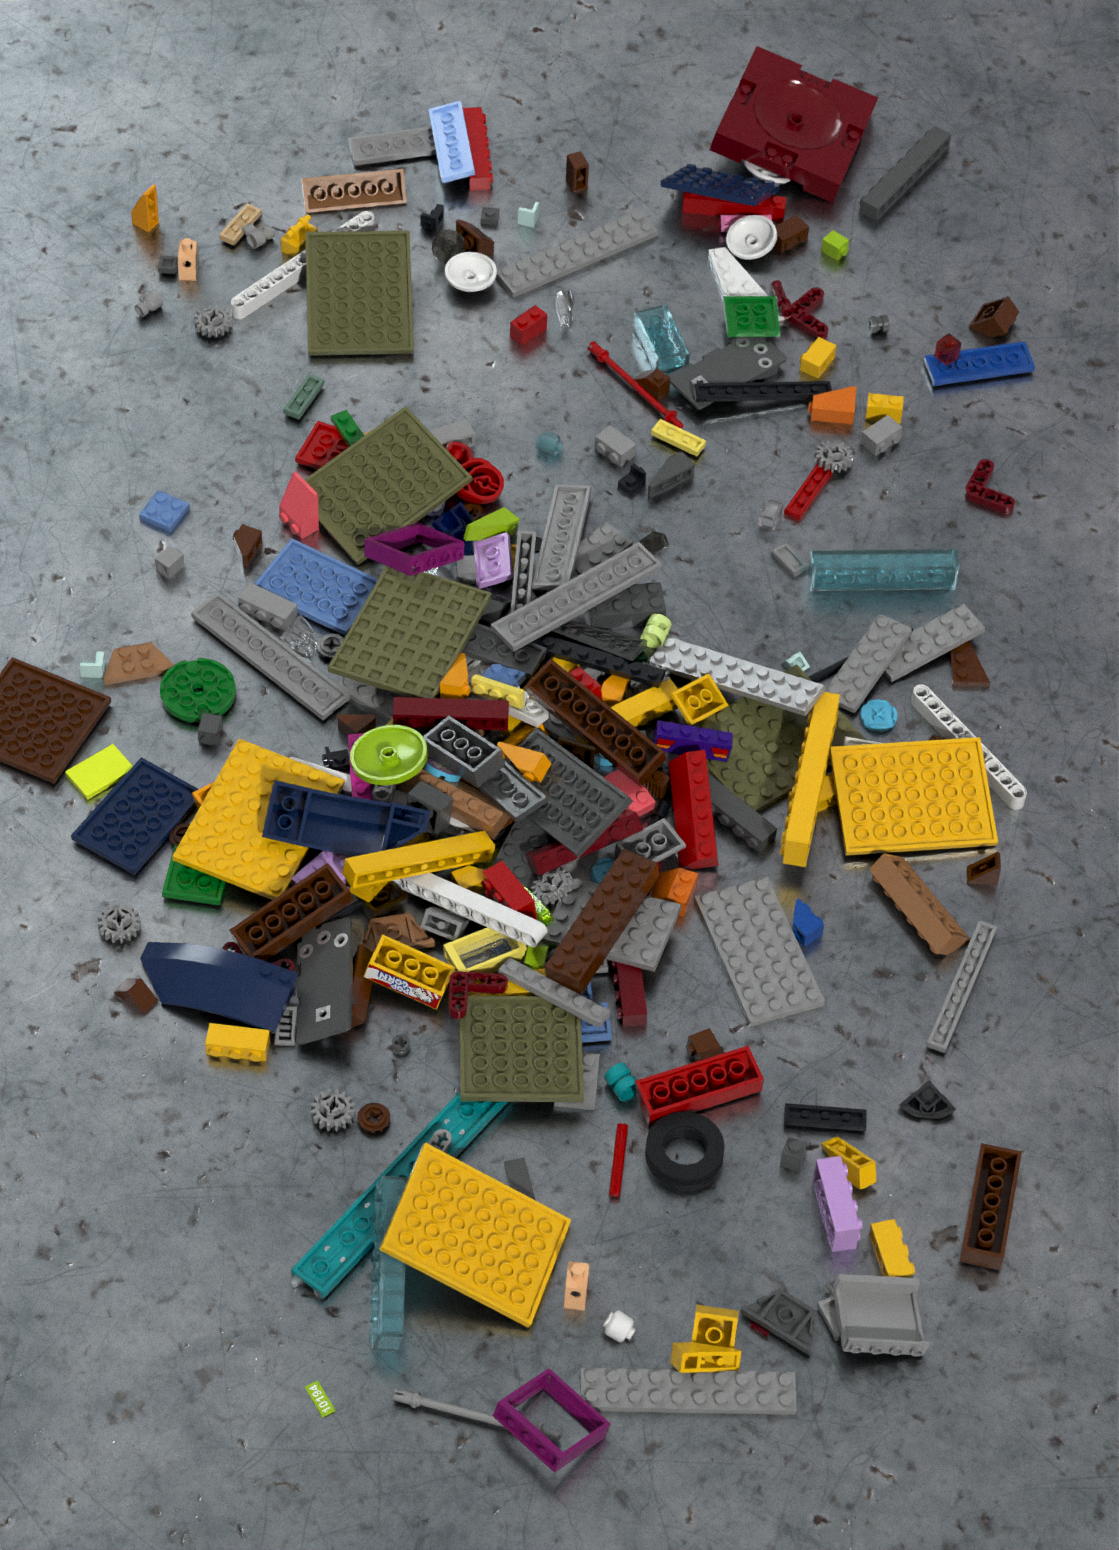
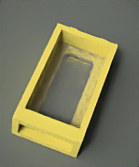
(483, 951)

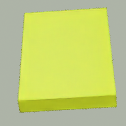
(99, 771)

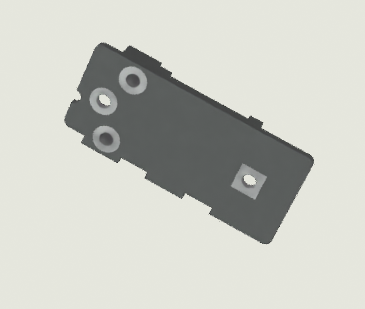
(732, 364)
(326, 981)

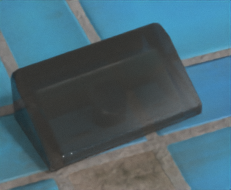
(655, 542)

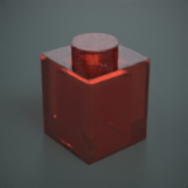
(947, 349)

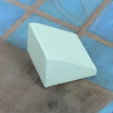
(795, 659)

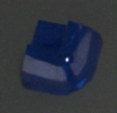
(454, 522)

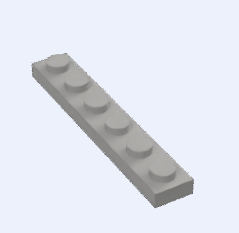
(554, 992)

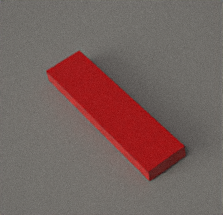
(808, 492)

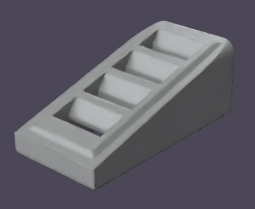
(290, 1011)

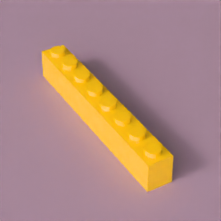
(418, 859)

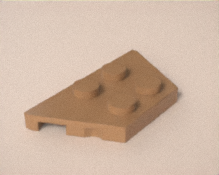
(136, 663)
(398, 927)

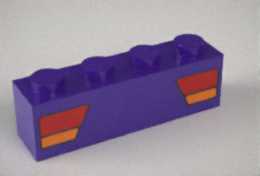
(685, 738)

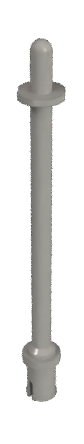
(416, 1399)

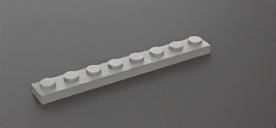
(961, 986)

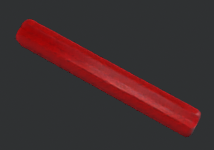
(618, 1160)

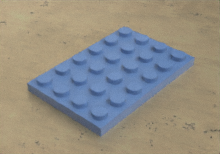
(318, 585)

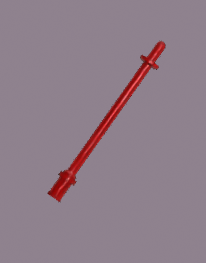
(602, 355)

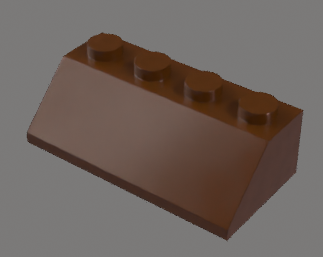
(361, 985)

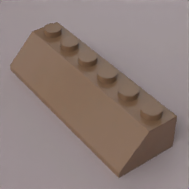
(353, 190)
(469, 804)
(918, 904)

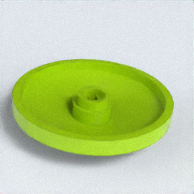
(388, 755)

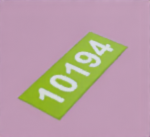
(320, 1398)

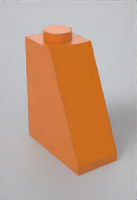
(834, 406)

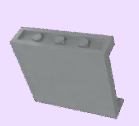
(879, 1314)

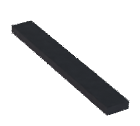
(759, 391)

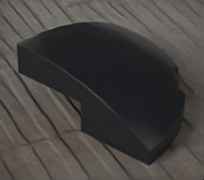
(927, 1103)

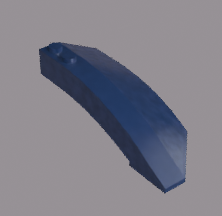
(339, 821)
(220, 982)

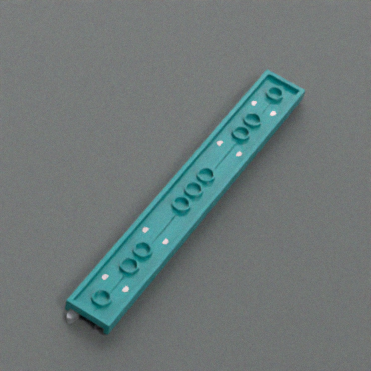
(351, 1234)

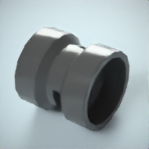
(878, 324)

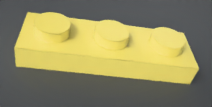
(678, 437)
(498, 691)

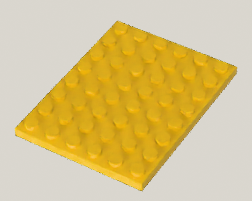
(913, 796)
(229, 825)
(475, 1234)

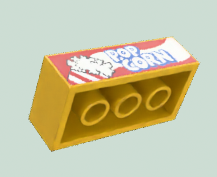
(409, 972)

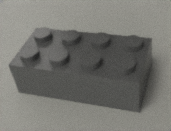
(629, 607)
(464, 751)

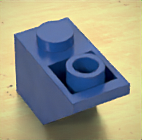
(805, 924)

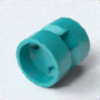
(621, 1081)

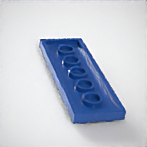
(981, 364)

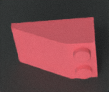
(300, 507)
(642, 800)

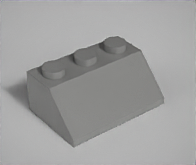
(653, 843)

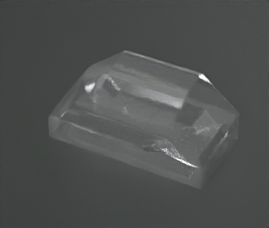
(564, 305)

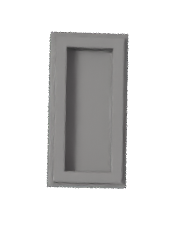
(789, 560)

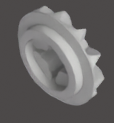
(324, 643)

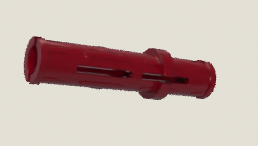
(783, 302)

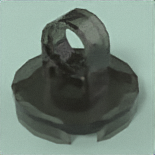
(447, 244)

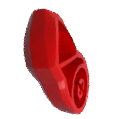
(487, 479)

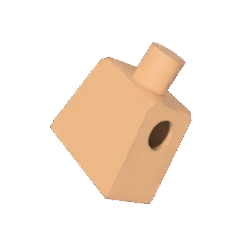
(188, 252)
(576, 1281)

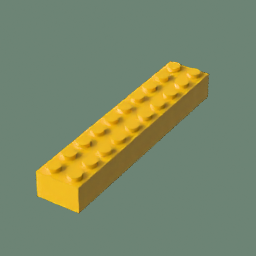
(809, 780)

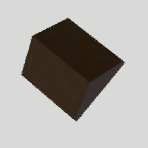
(387, 900)

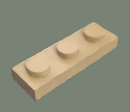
(233, 231)

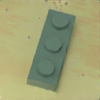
(303, 396)

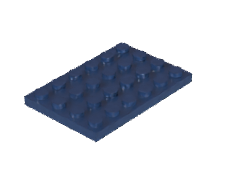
(720, 185)
(136, 816)

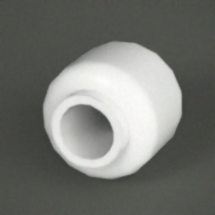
(619, 1326)

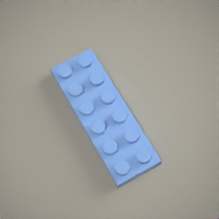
(451, 142)

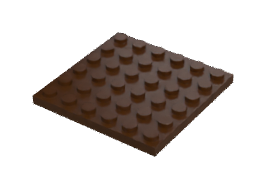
(44, 719)

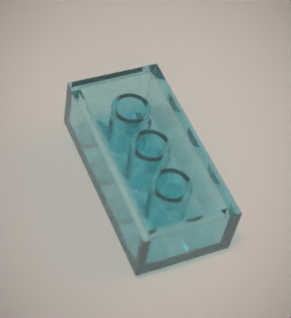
(660, 339)

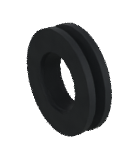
(679, 1174)

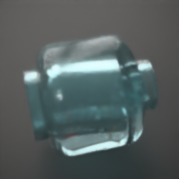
(549, 444)

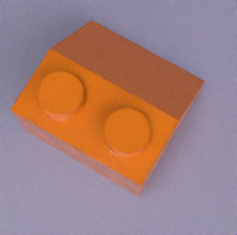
(676, 887)

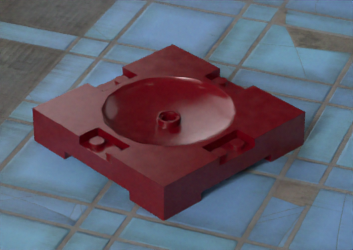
(794, 123)

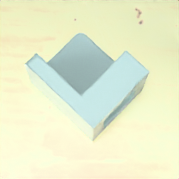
(527, 216)
(92, 668)

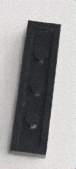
(825, 1117)

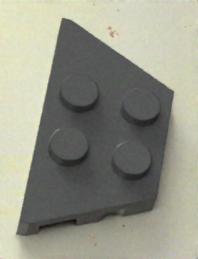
(784, 1317)

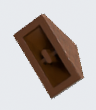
(356, 724)
(985, 870)
(137, 994)

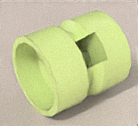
(656, 630)

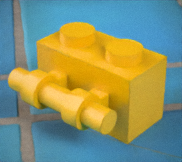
(295, 239)

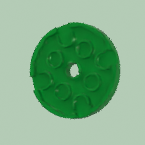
(203, 673)

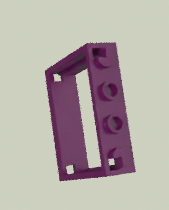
(385, 545)
(532, 1437)

